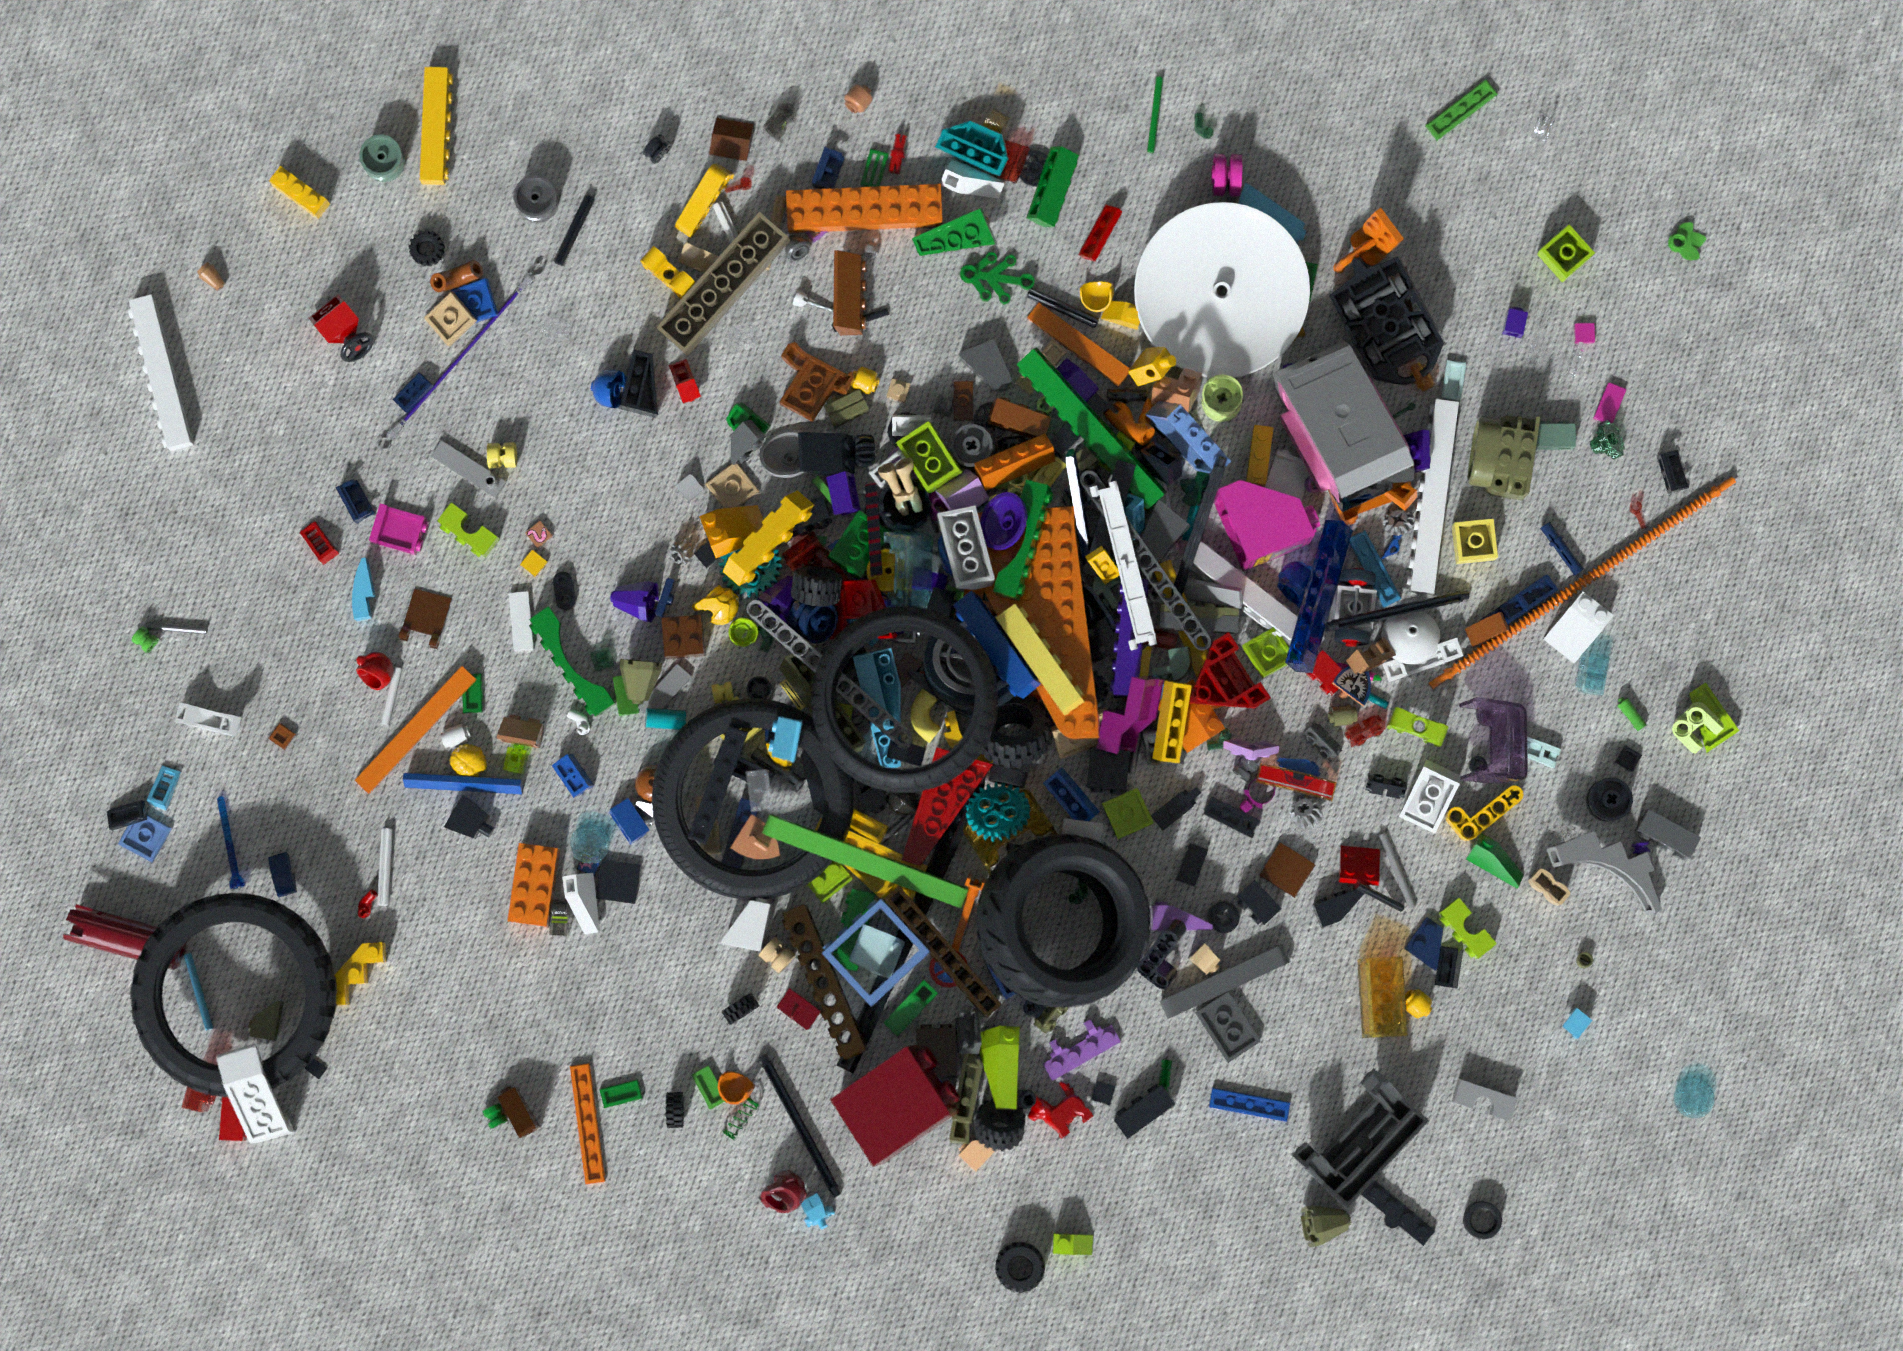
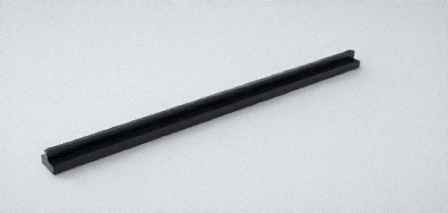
(937, 866)

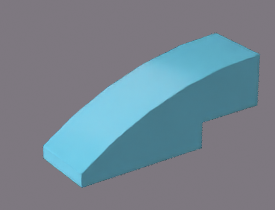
(362, 591)

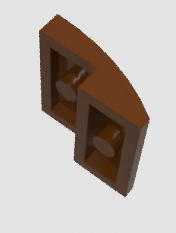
(1287, 870)

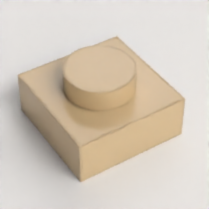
(898, 390)

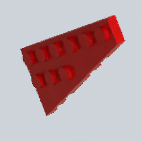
(939, 808)

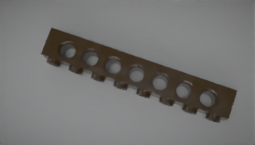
(941, 951)
(856, 1044)

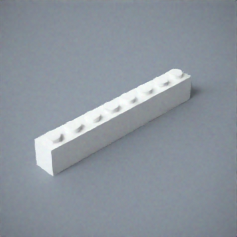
(160, 373)
(1256, 602)

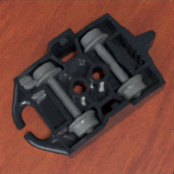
(1382, 350)

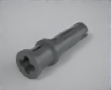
(785, 774)

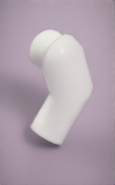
(581, 721)

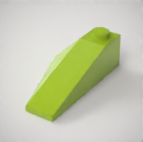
(1000, 1062)

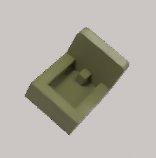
(1086, 460)

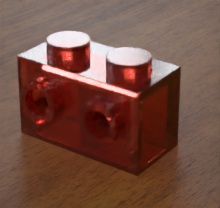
(197, 1101)

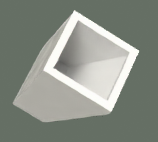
(750, 927)

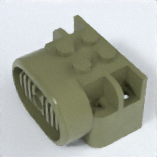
(1503, 455)

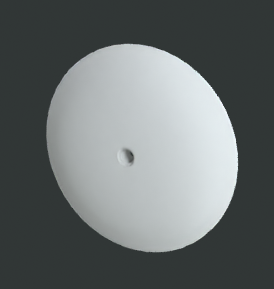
(1262, 279)

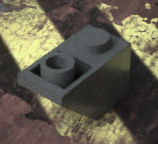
(745, 440)

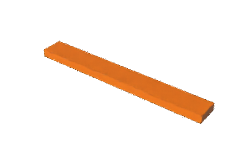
(415, 729)

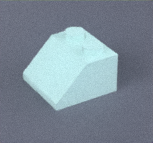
(876, 951)

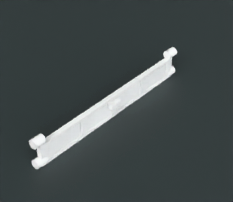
(1126, 564)

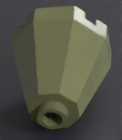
(639, 678)
(1323, 1224)

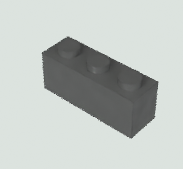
(1667, 835)

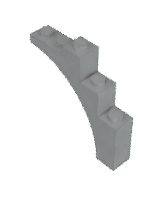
(1613, 857)

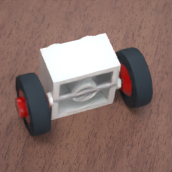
(1354, 601)

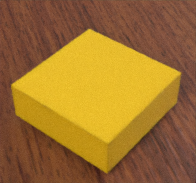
(533, 563)

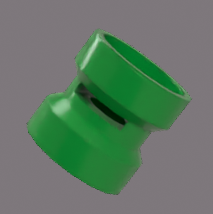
(494, 1114)

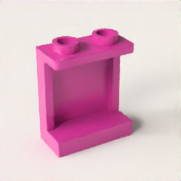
(398, 529)

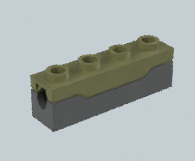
(1212, 618)

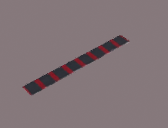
(873, 529)

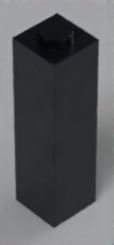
(1065, 438)

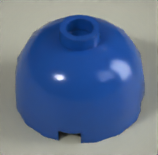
(607, 387)

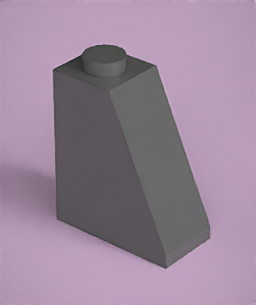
(988, 365)

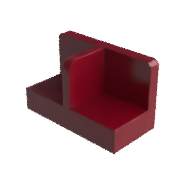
(798, 1009)

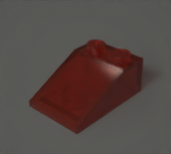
(810, 552)

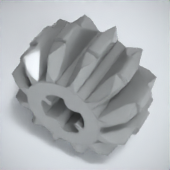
(1306, 811)

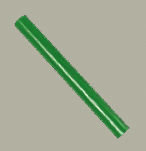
(1155, 115)

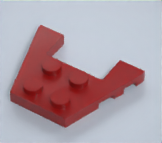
(857, 600)

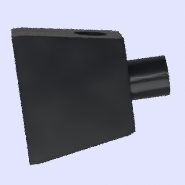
(469, 819)

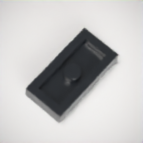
(1192, 865)

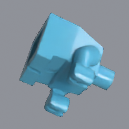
(816, 1211)

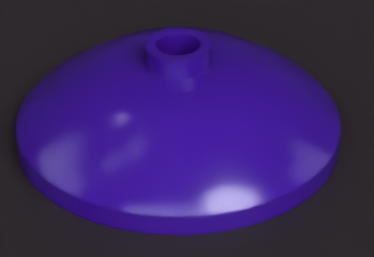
(1003, 520)

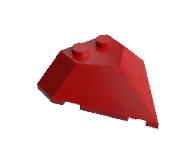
(1225, 680)

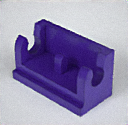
(843, 493)

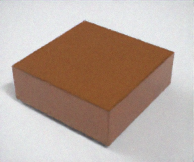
(282, 736)

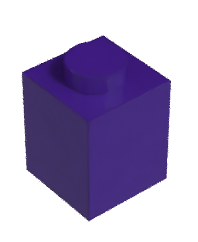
(1515, 322)

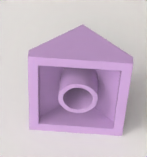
(963, 492)

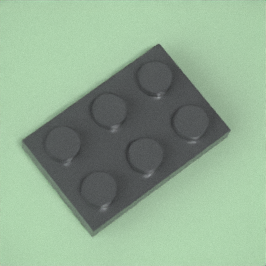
(1228, 1027)

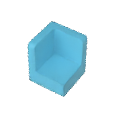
(1577, 1023)

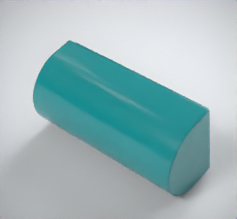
(665, 718)

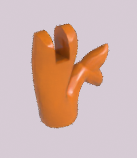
(1124, 421)

